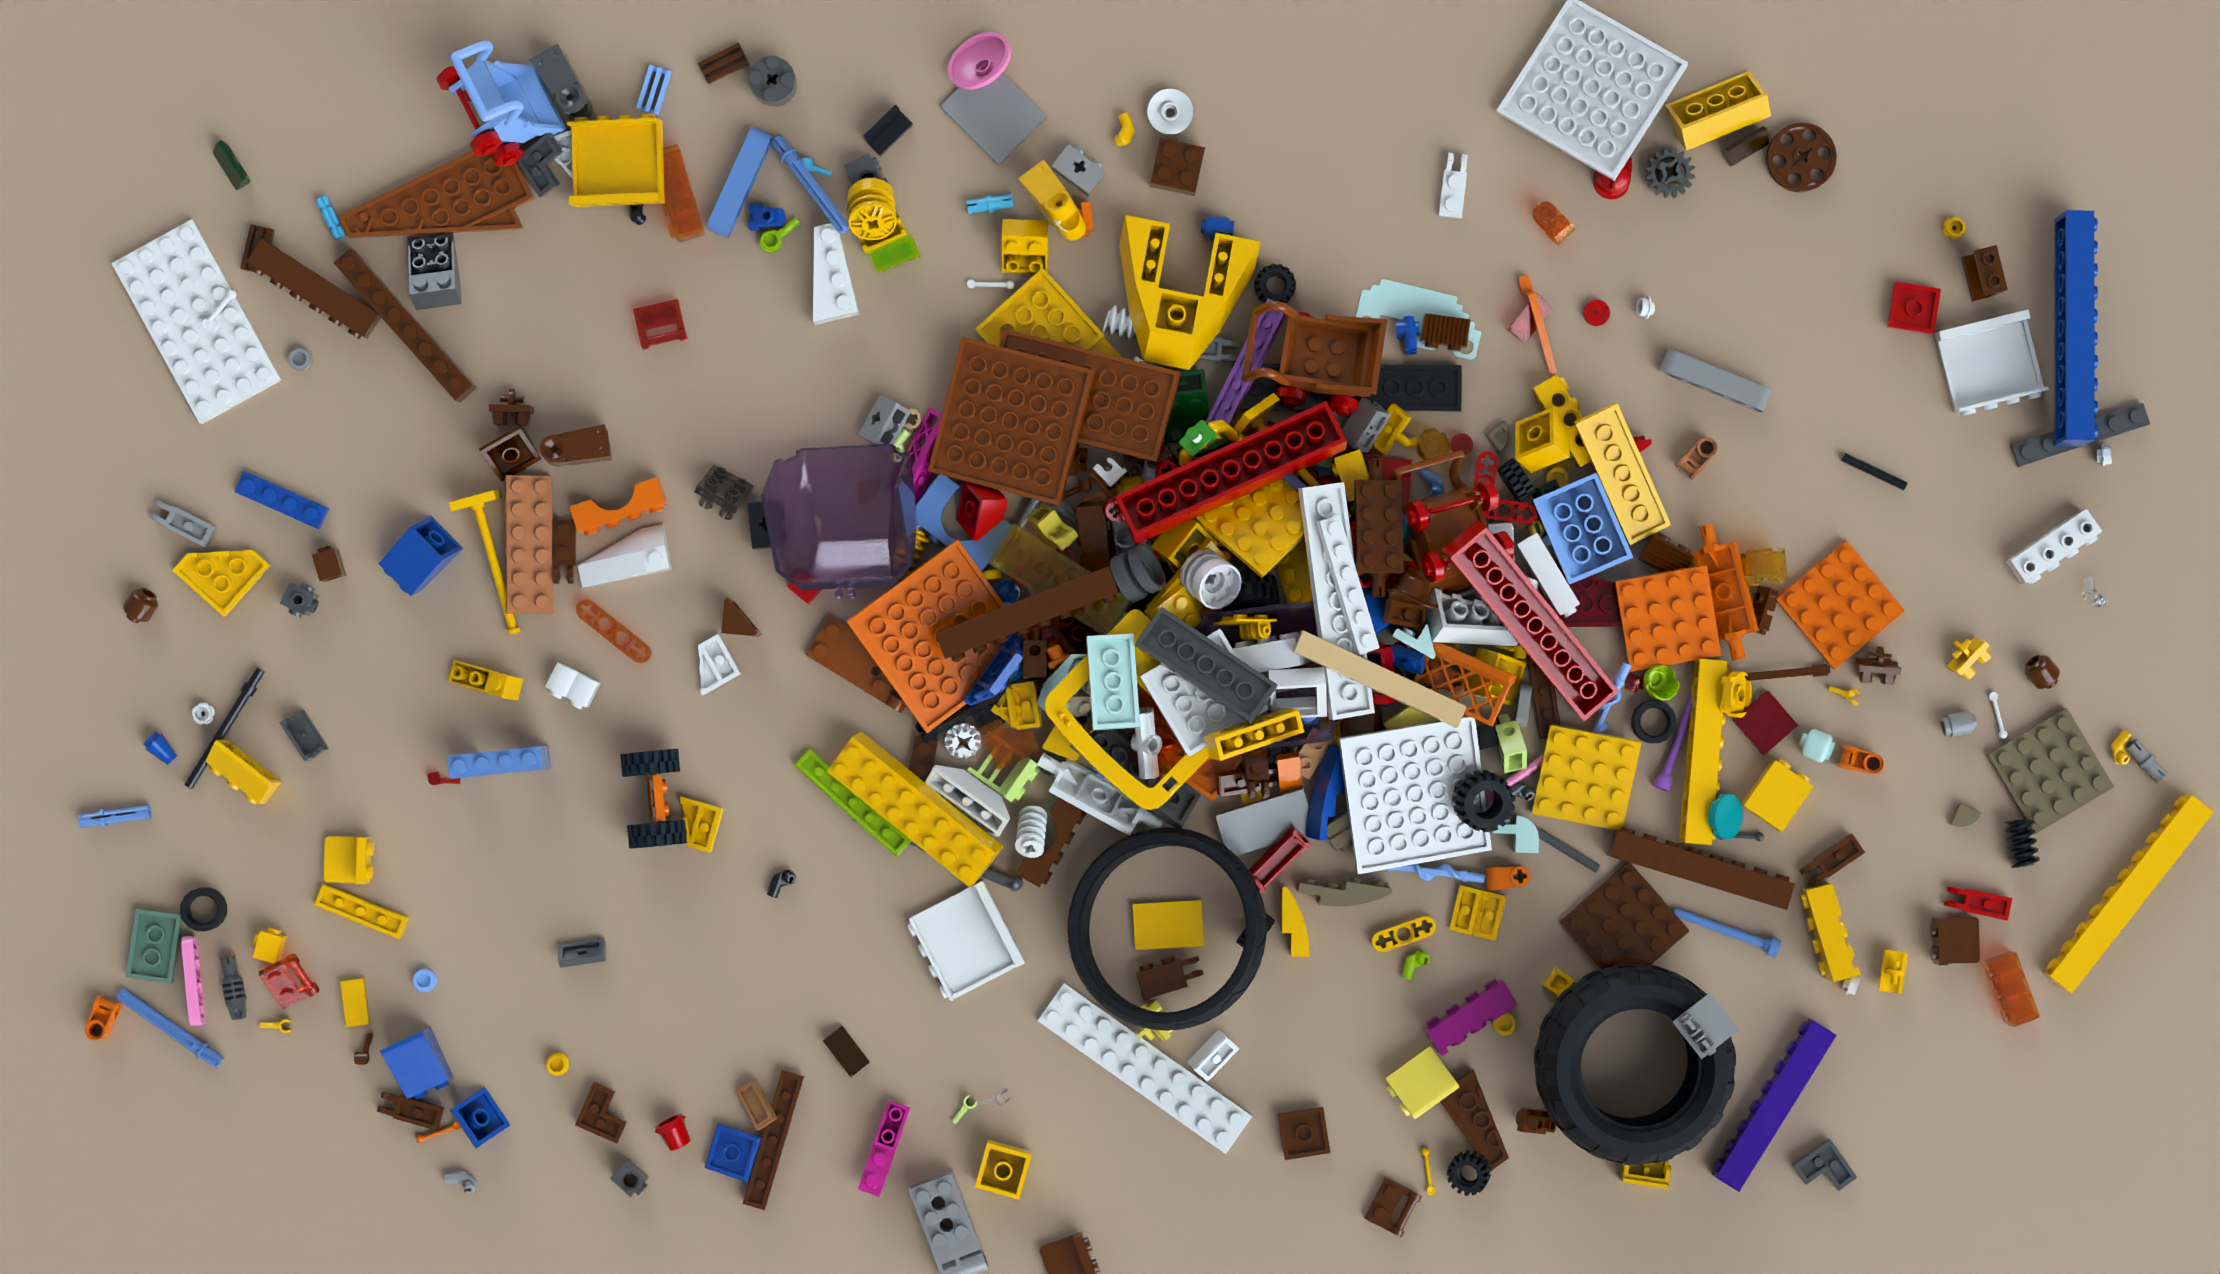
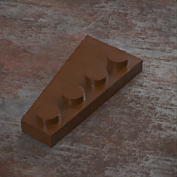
(1474, 1119)

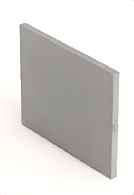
(994, 116)

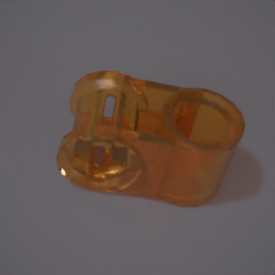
(1555, 225)

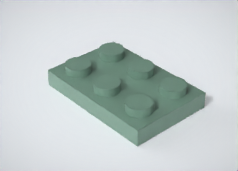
(154, 945)

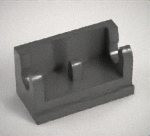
(304, 735)

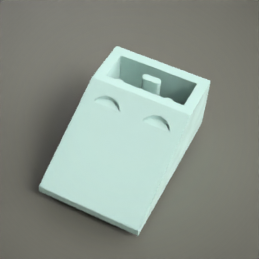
(1079, 704)

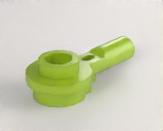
(771, 240)

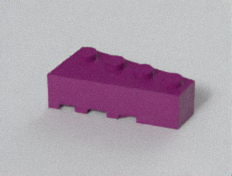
(1469, 1016)

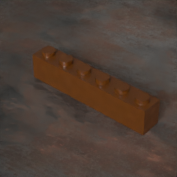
(313, 288)

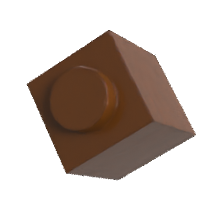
(328, 564)

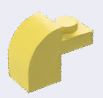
(1051, 528)

